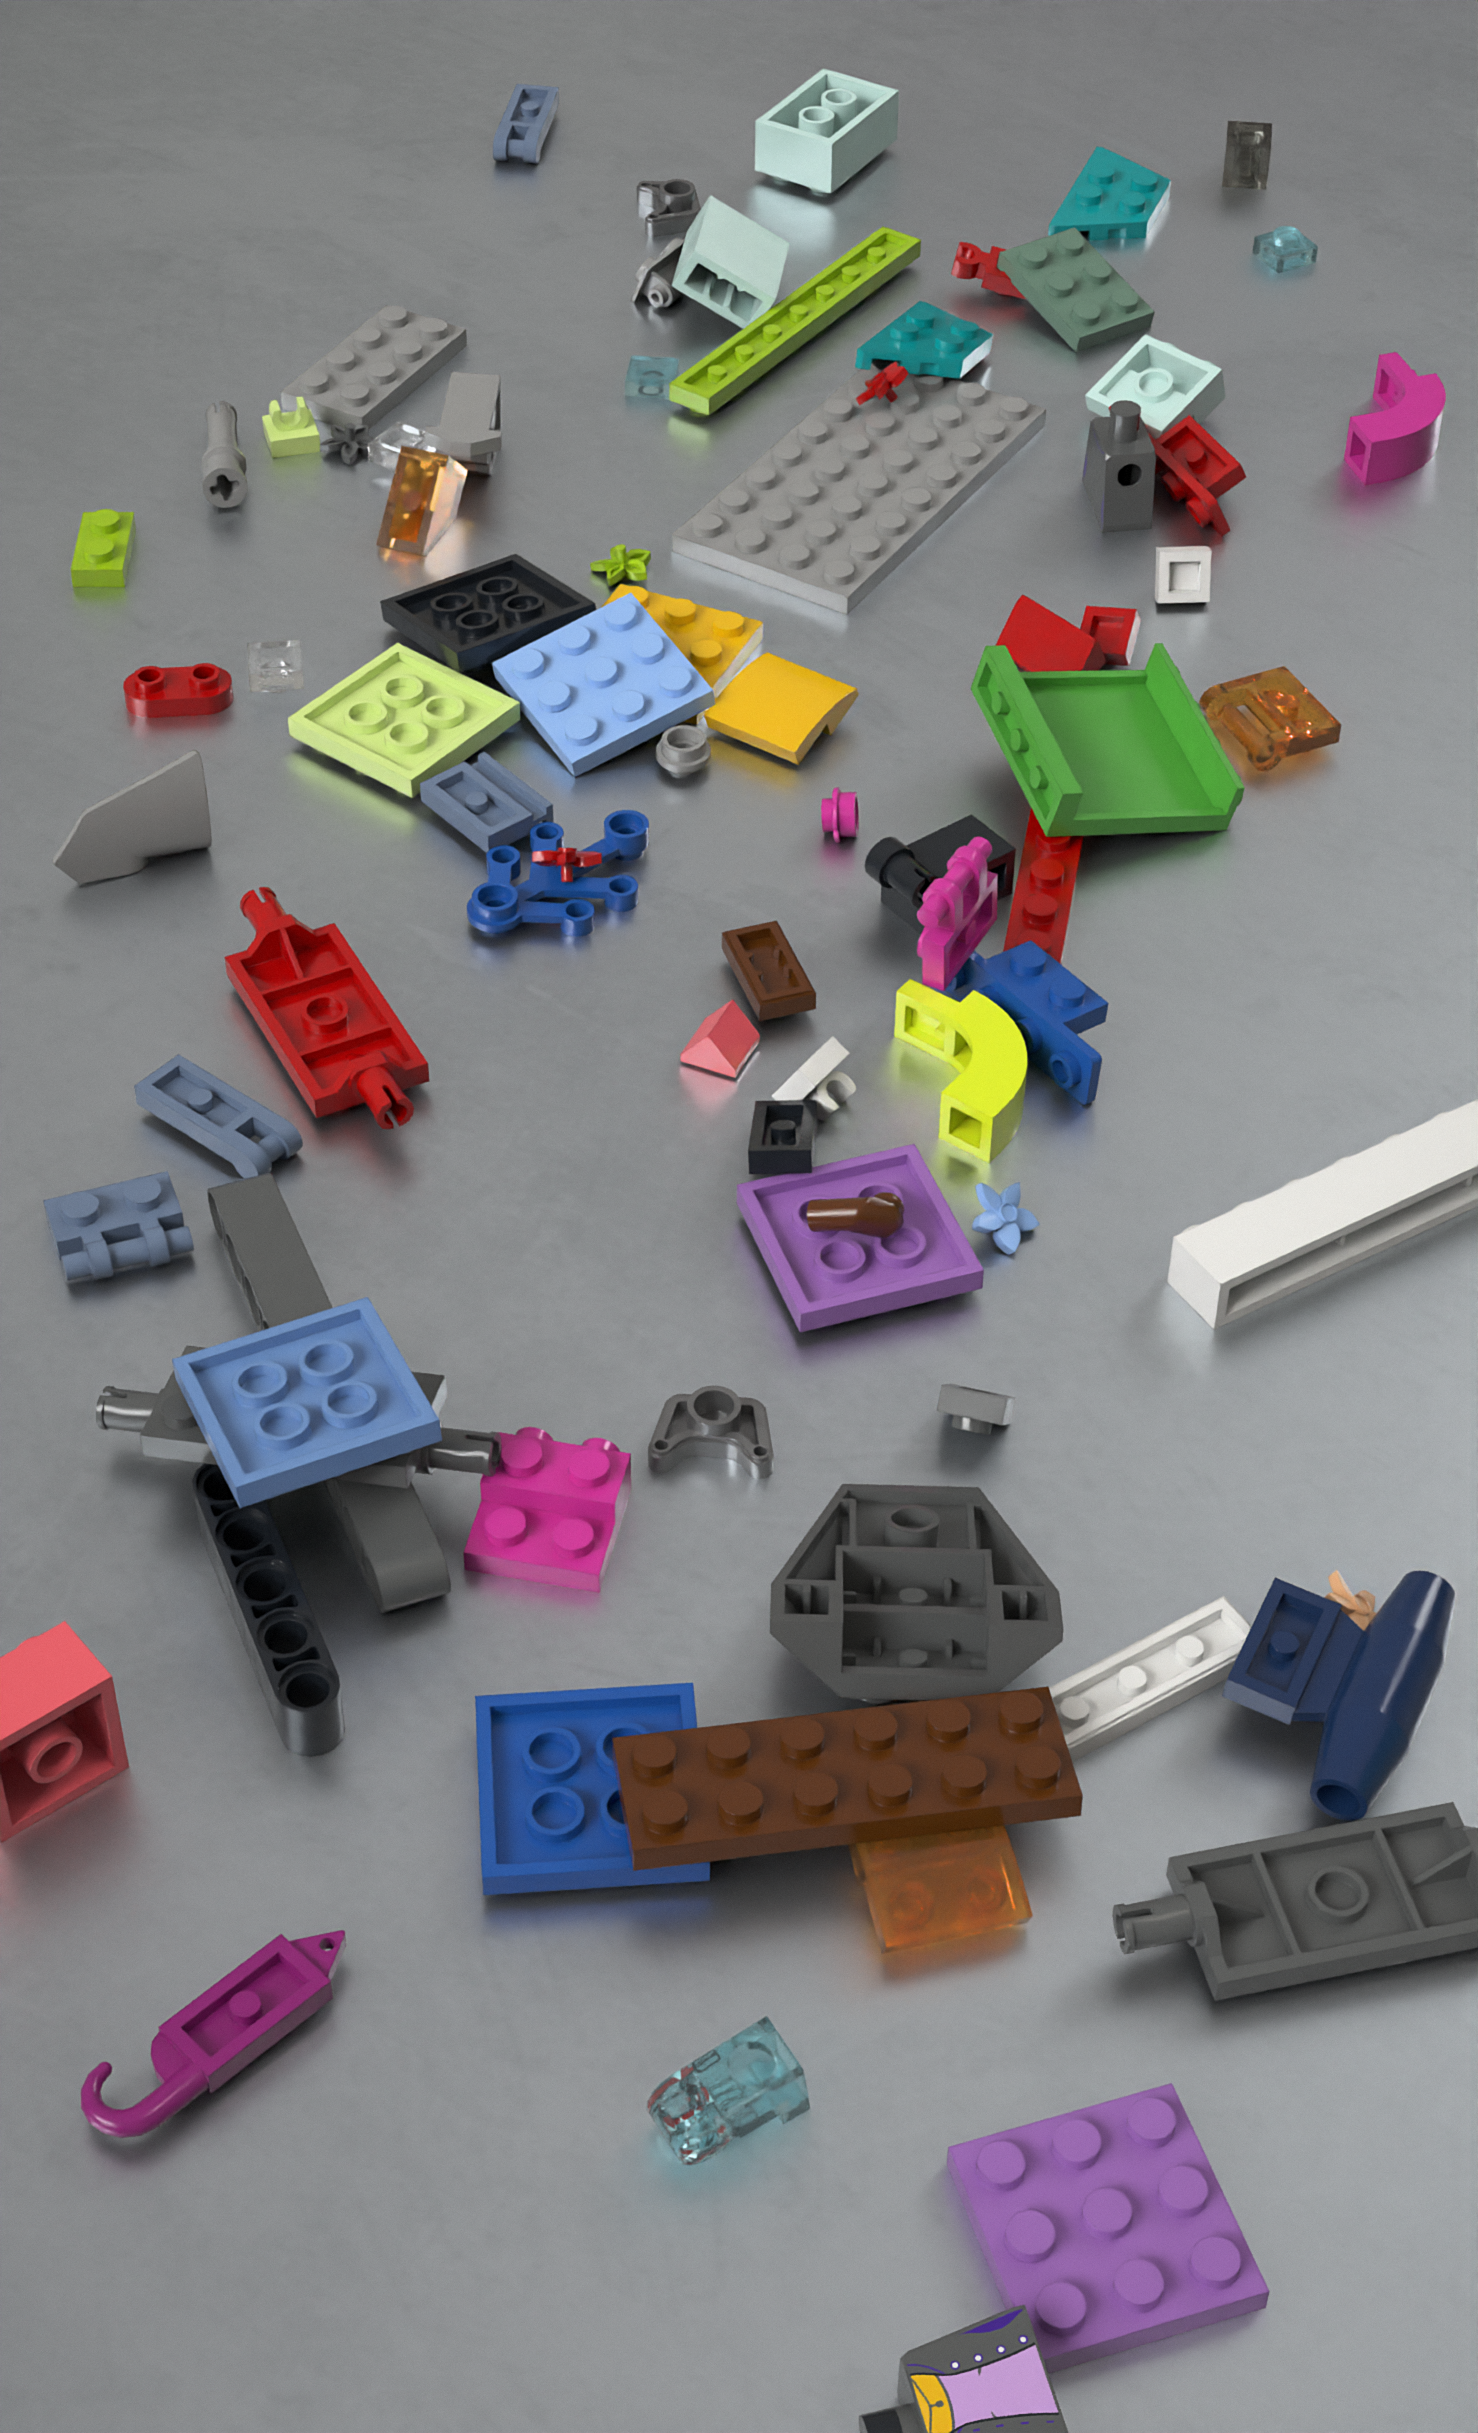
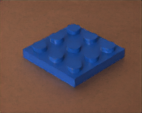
(553, 1787)

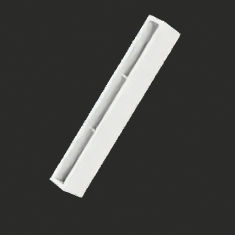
(1329, 1219)

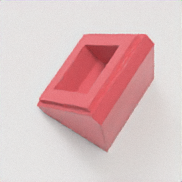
(722, 1041)

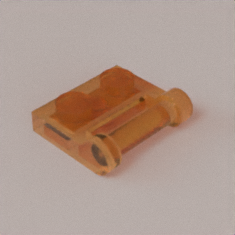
(1281, 705)

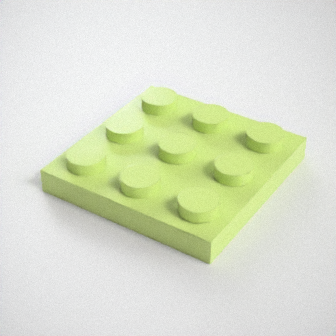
(404, 719)

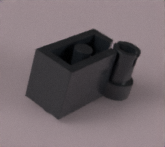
(911, 868)

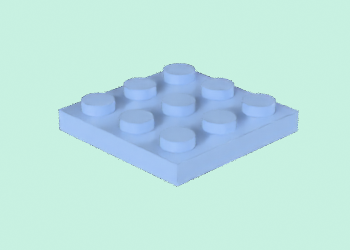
(603, 684)

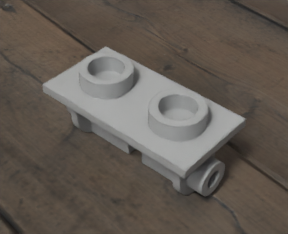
(657, 275)

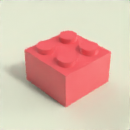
(55, 1727)

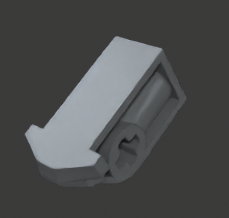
(470, 422)

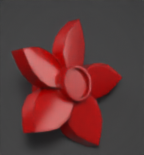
(883, 383)
(566, 859)

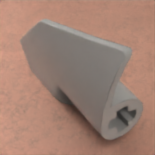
(143, 821)

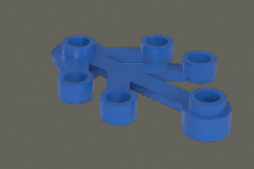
(501, 907)

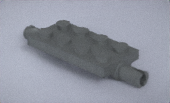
(173, 1433)
(1318, 1901)

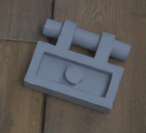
(118, 1226)

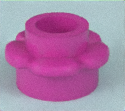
(840, 814)

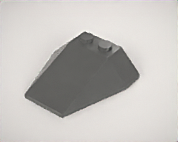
(914, 1596)

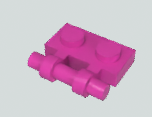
(957, 913)

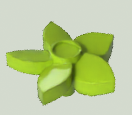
(623, 564)

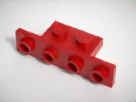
(1196, 470)

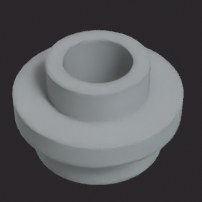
(683, 750)

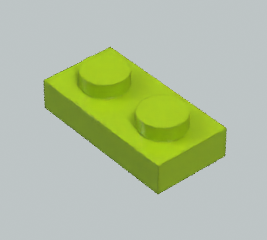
(103, 549)

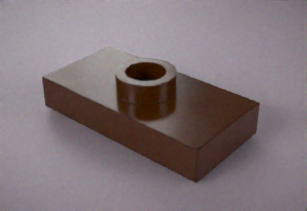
(768, 970)

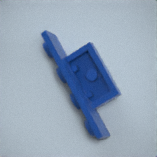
(1046, 1007)

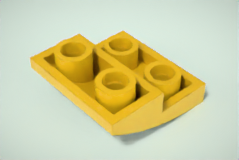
(780, 707)

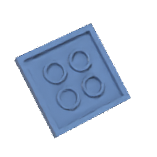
(305, 1401)

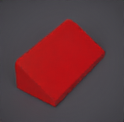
(1047, 642)

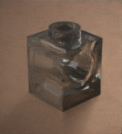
(1247, 155)

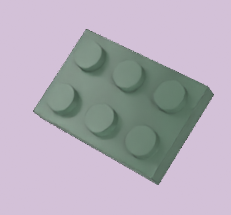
(1075, 289)

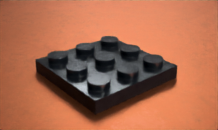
(485, 612)

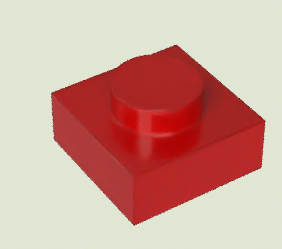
(1114, 630)

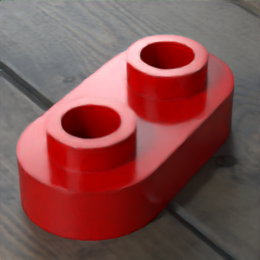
(178, 691)

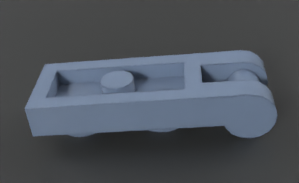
(525, 123)
(218, 1116)

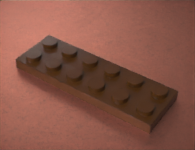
(844, 1778)

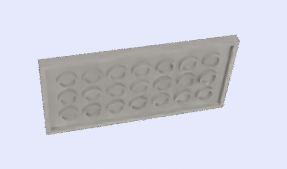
(858, 486)

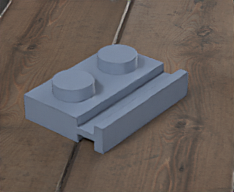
(486, 802)

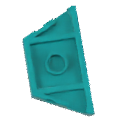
(1112, 199)
(928, 343)

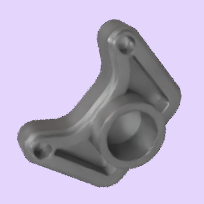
(674, 204)
(712, 1425)

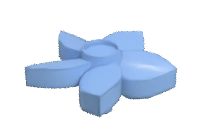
(1003, 1216)

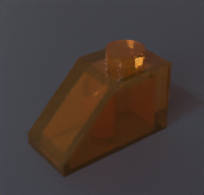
(421, 501)

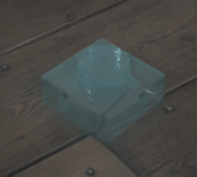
(1285, 249)

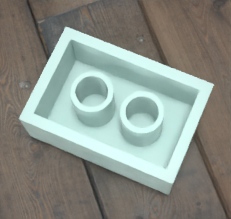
(826, 131)

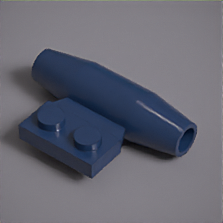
(1364, 1685)

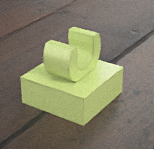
(290, 431)

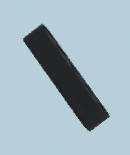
(271, 1616)

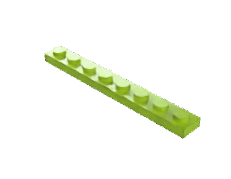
(793, 321)

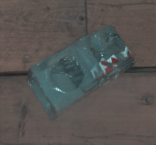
(729, 2093)

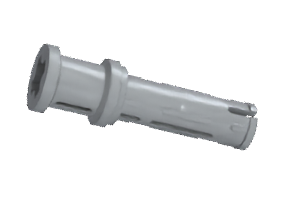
(223, 462)

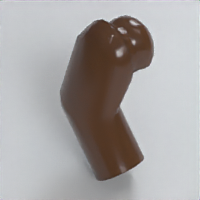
(870, 1216)

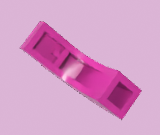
(1404, 434)

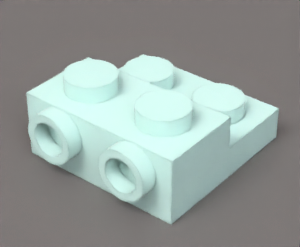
(1162, 382)

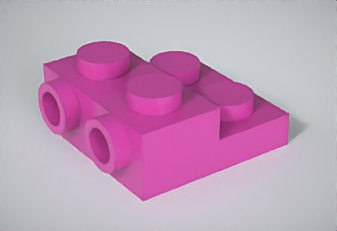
(550, 1511)

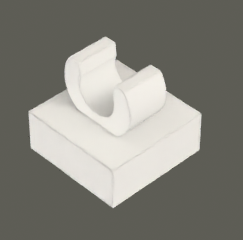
(1183, 574)
(817, 1078)

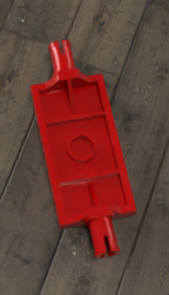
(324, 1015)

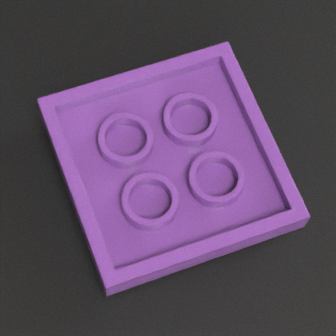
(851, 1274)
(1107, 2227)

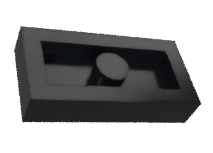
(783, 1137)

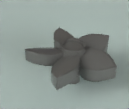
(351, 441)

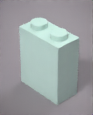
(730, 263)

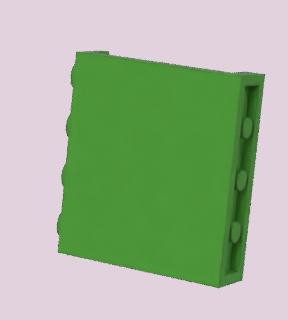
(1108, 747)

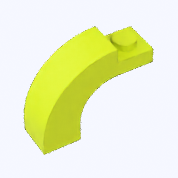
(987, 1048)

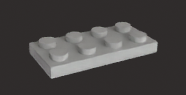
(375, 367)

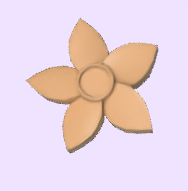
(1357, 1607)

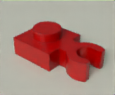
(974, 263)

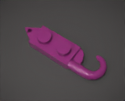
(224, 2030)

